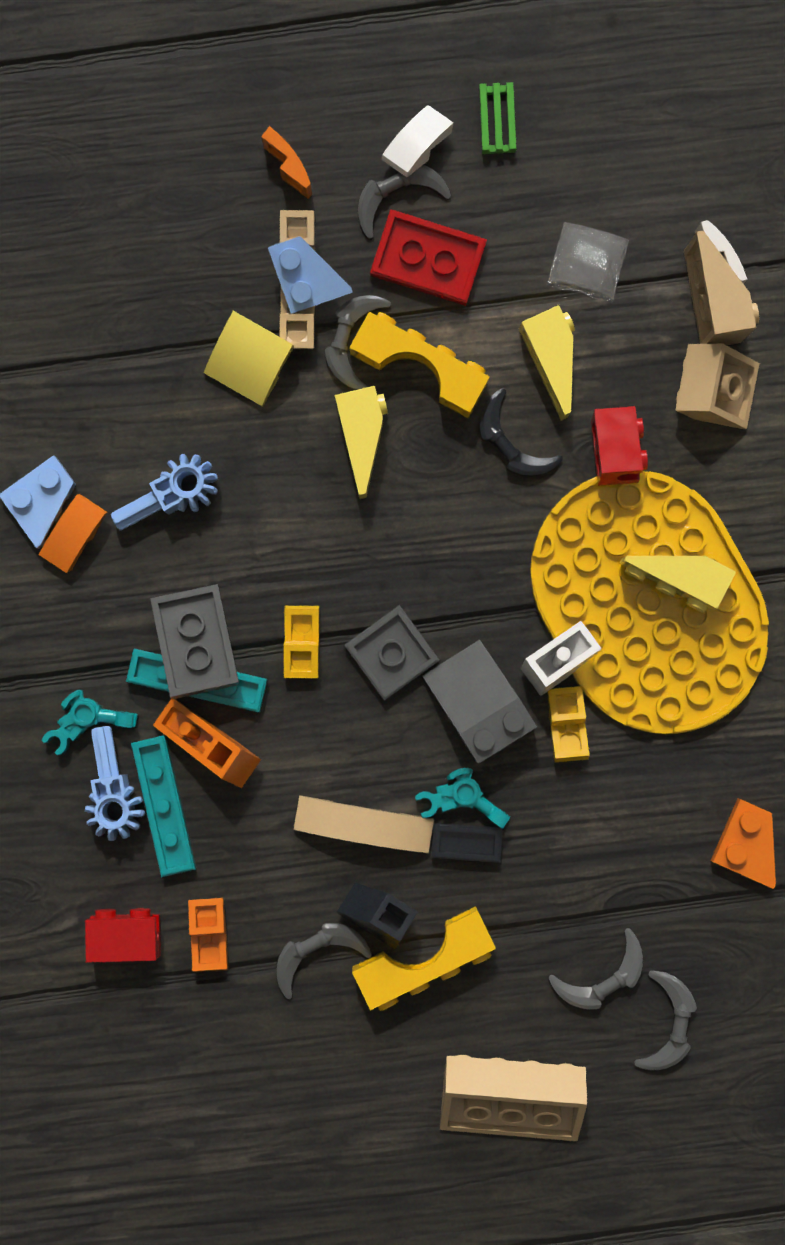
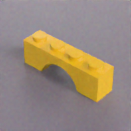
(383, 342)
(385, 979)

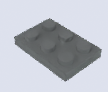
(194, 641)

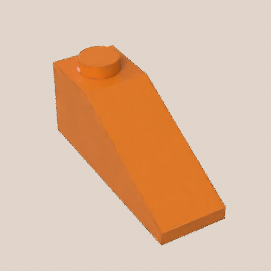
(207, 743)

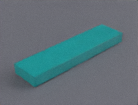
(149, 671)
(163, 806)

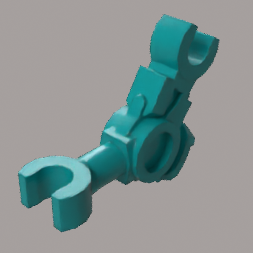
(84, 714)
(462, 793)

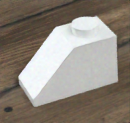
(560, 658)

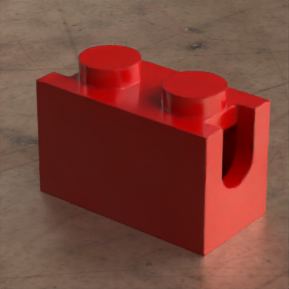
(617, 445)
(122, 936)

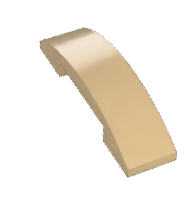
(299, 326)
(363, 825)

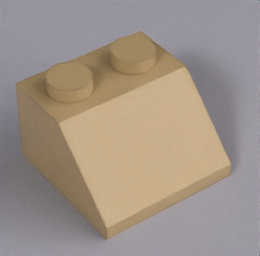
(717, 385)

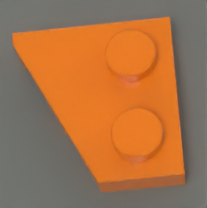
(748, 844)

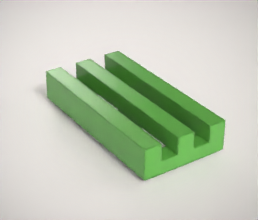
(497, 90)

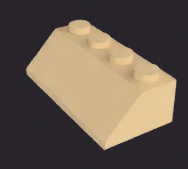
(513, 1098)

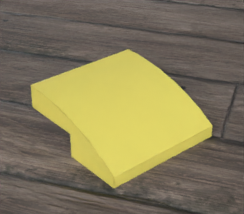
(248, 358)

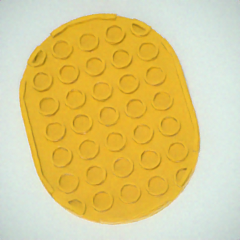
(659, 658)

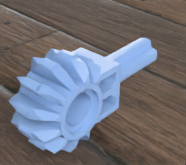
(168, 493)
(111, 788)

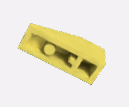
(551, 348)
(362, 427)

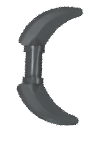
(376, 191)
(336, 353)
(329, 935)
(592, 996)
(683, 1005)

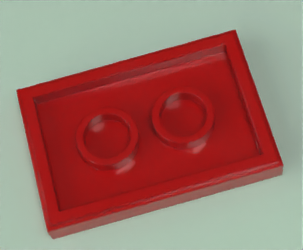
(428, 257)

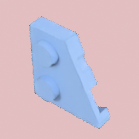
(305, 275)
(39, 498)

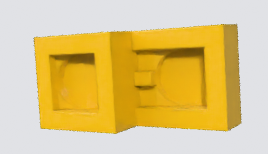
(301, 642)
(568, 724)

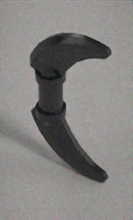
(517, 462)

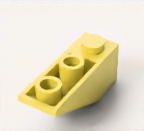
(693, 577)

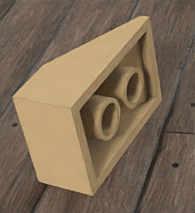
(718, 295)

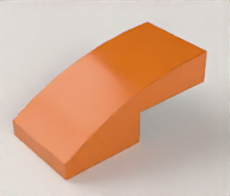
(292, 168)
(72, 533)
(208, 934)

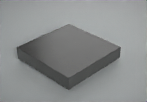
(391, 652)

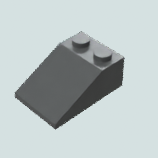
(479, 701)

